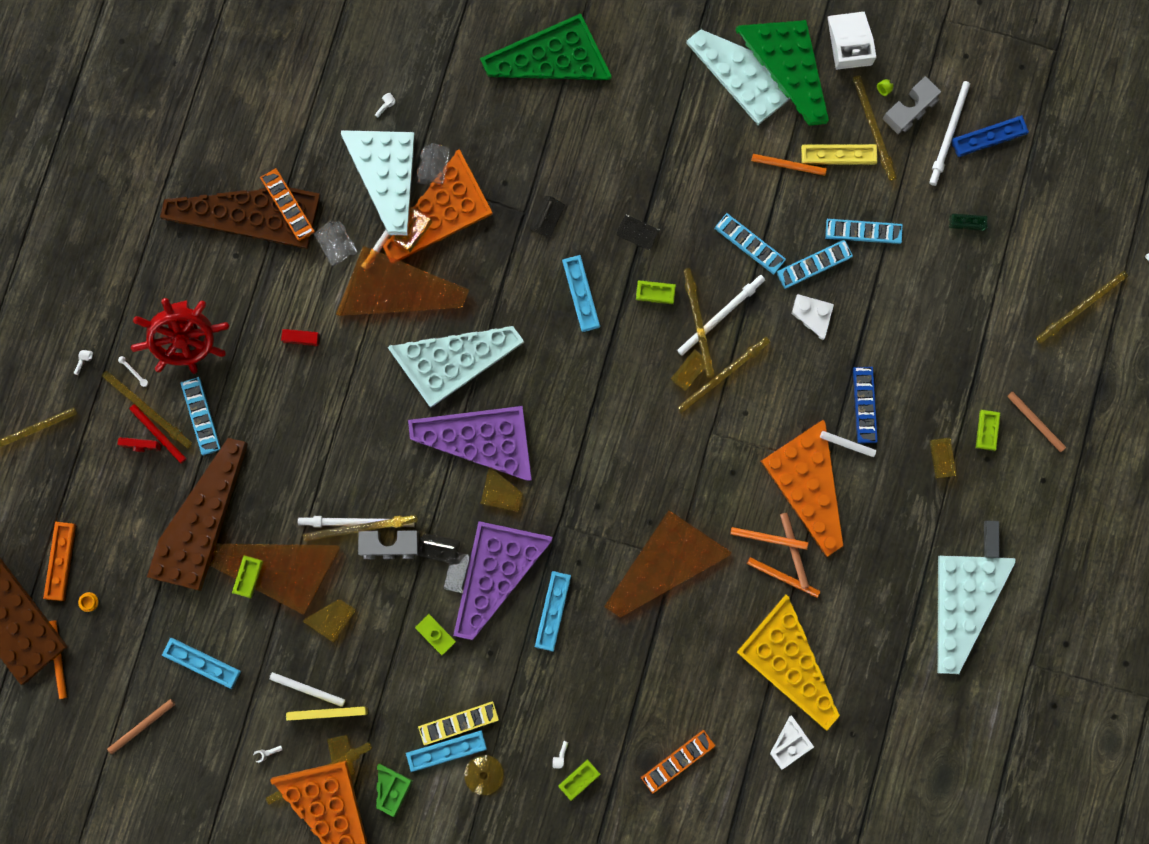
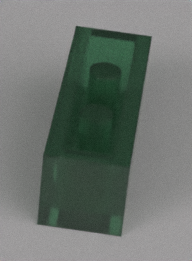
(970, 222)

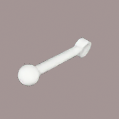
(143, 382)

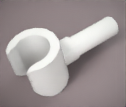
(389, 101)
(84, 355)
(267, 753)
(558, 762)

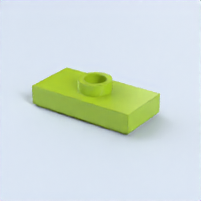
(655, 292)
(988, 430)
(247, 576)
(435, 634)
(579, 780)

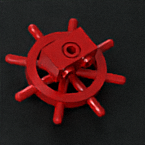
(181, 333)

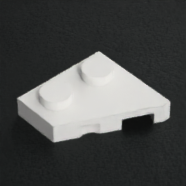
(813, 313)
(790, 744)

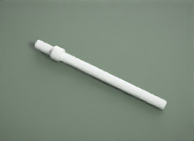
(939, 165)
(748, 290)
(318, 521)

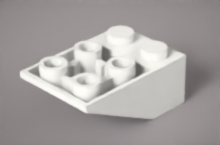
(851, 40)

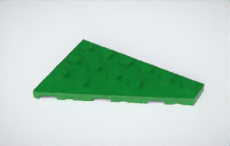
(553, 53)
(790, 59)

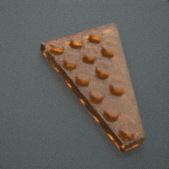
(391, 285)
(667, 560)
(288, 571)

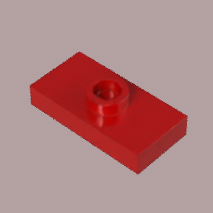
(139, 445)

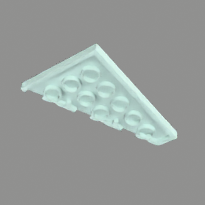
(964, 601)

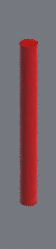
(157, 433)

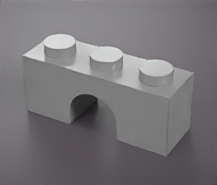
(900, 116)
(406, 545)

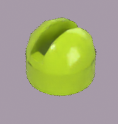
(885, 87)

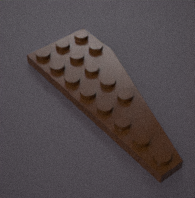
(243, 214)
(191, 537)
(26, 635)

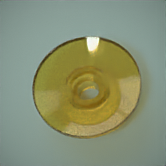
(494, 772)

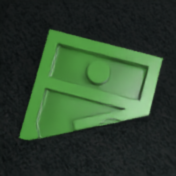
(391, 790)

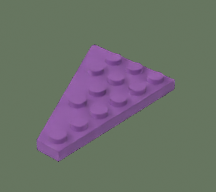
(484, 437)
(495, 568)

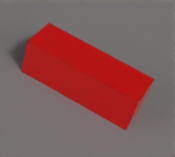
(300, 337)

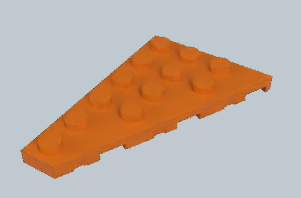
(448, 205)
(806, 480)
(325, 802)

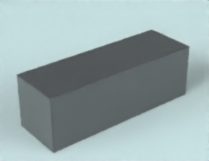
(991, 539)

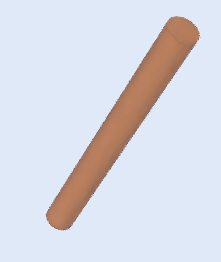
(1036, 421)
(794, 551)
(141, 726)

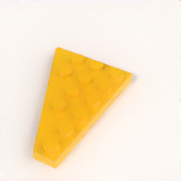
(785, 659)

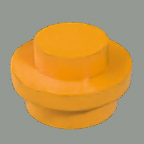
(88, 602)

